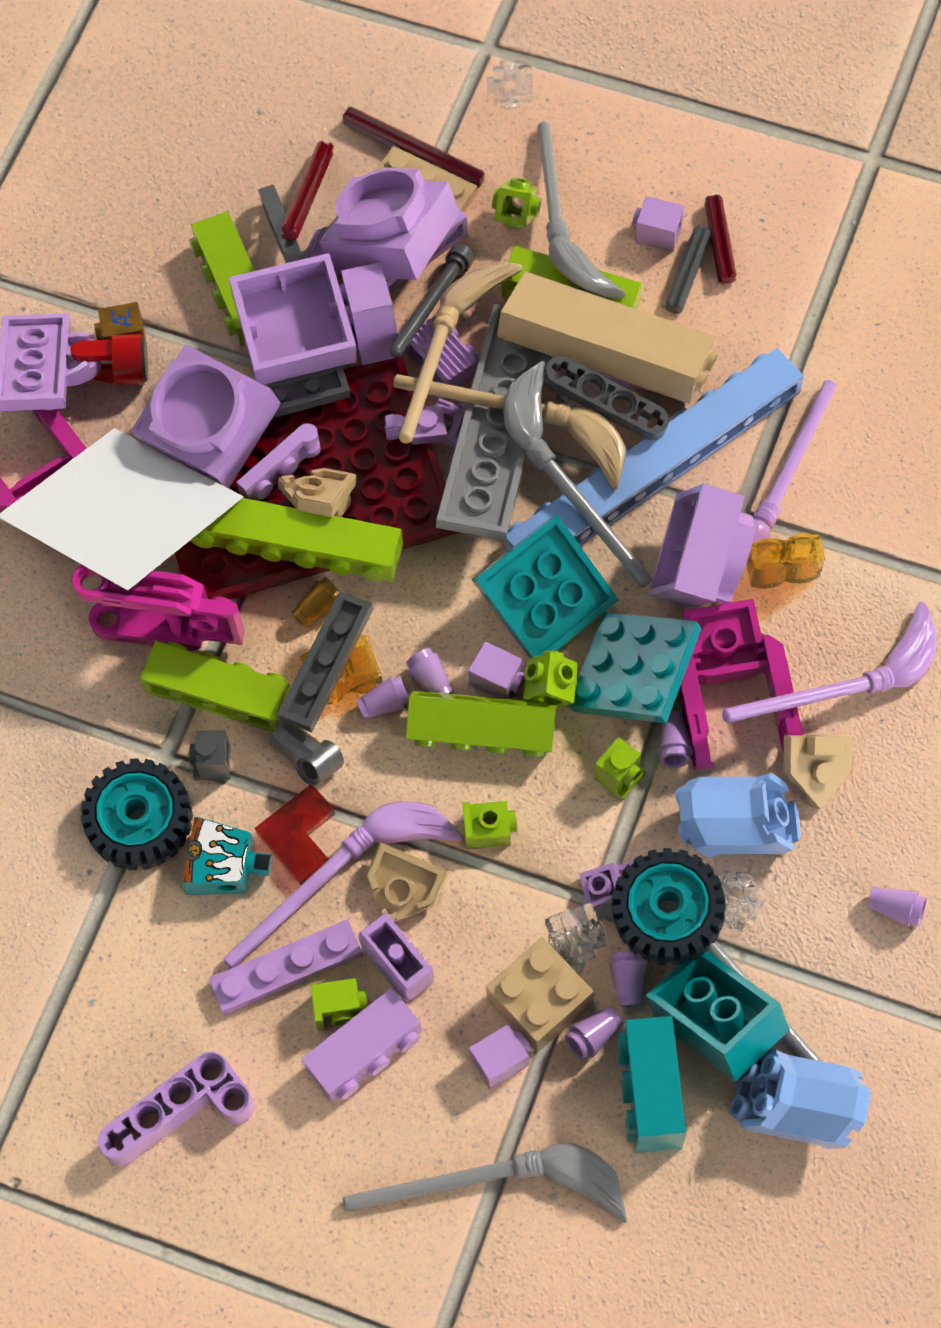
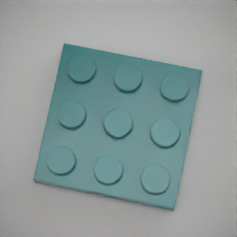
(545, 589)
(635, 667)

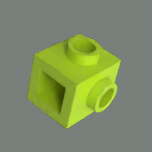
(508, 211)
(550, 679)

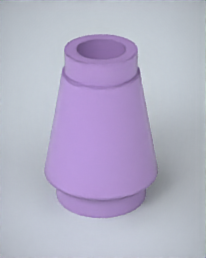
(428, 672)
(384, 698)
(674, 742)
(899, 905)
(629, 977)
(592, 1033)

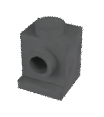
(211, 755)

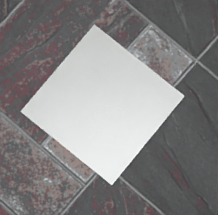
(120, 508)

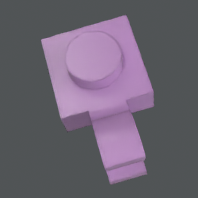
(429, 428)

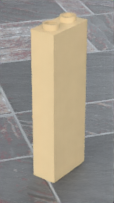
(608, 337)

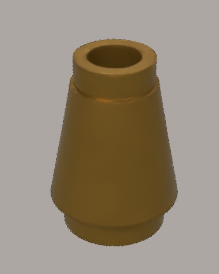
(316, 602)

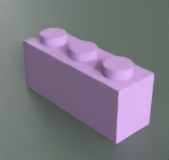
(362, 1046)

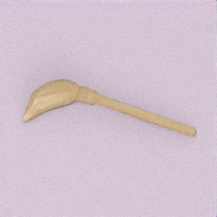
(453, 302)
(585, 425)

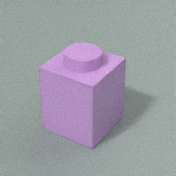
(658, 223)
(497, 672)
(500, 1055)

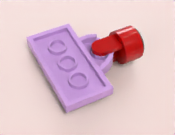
(45, 358)

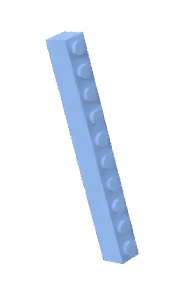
(688, 440)

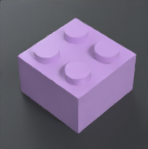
(369, 311)

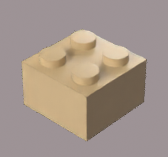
(539, 994)

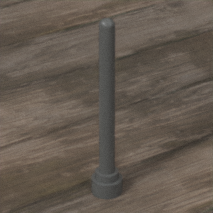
(457, 261)

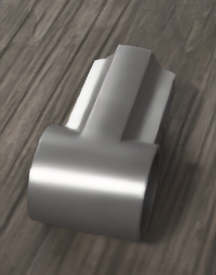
(311, 758)

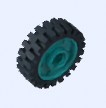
(143, 839)
(674, 934)

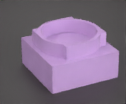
(390, 220)
(293, 319)
(206, 415)
(703, 548)

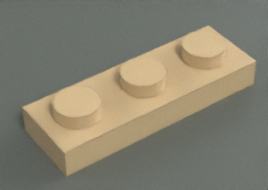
(462, 190)

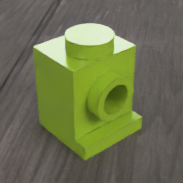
(619, 768)
(488, 835)
(337, 1002)

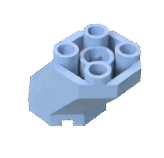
(737, 815)
(801, 1100)

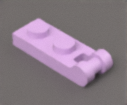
(280, 462)

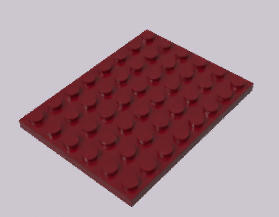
(394, 480)

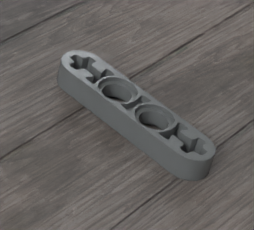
(276, 214)
(608, 393)

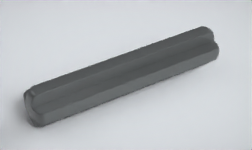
(687, 269)

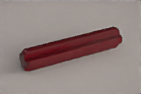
(720, 239)

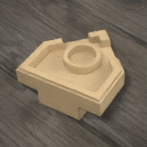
(321, 493)
(817, 764)
(404, 882)

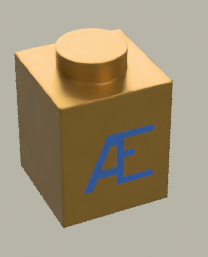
(119, 320)

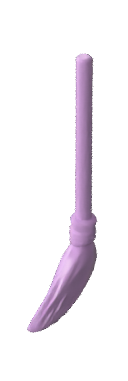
(769, 508)
(903, 668)
(386, 824)

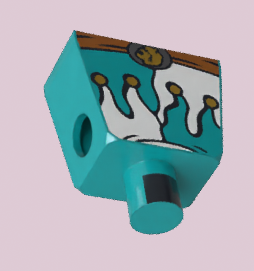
(221, 859)

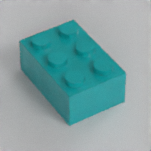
(719, 1013)
(651, 1084)

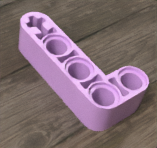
(171, 1114)

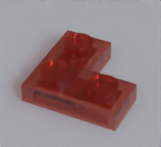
(289, 830)

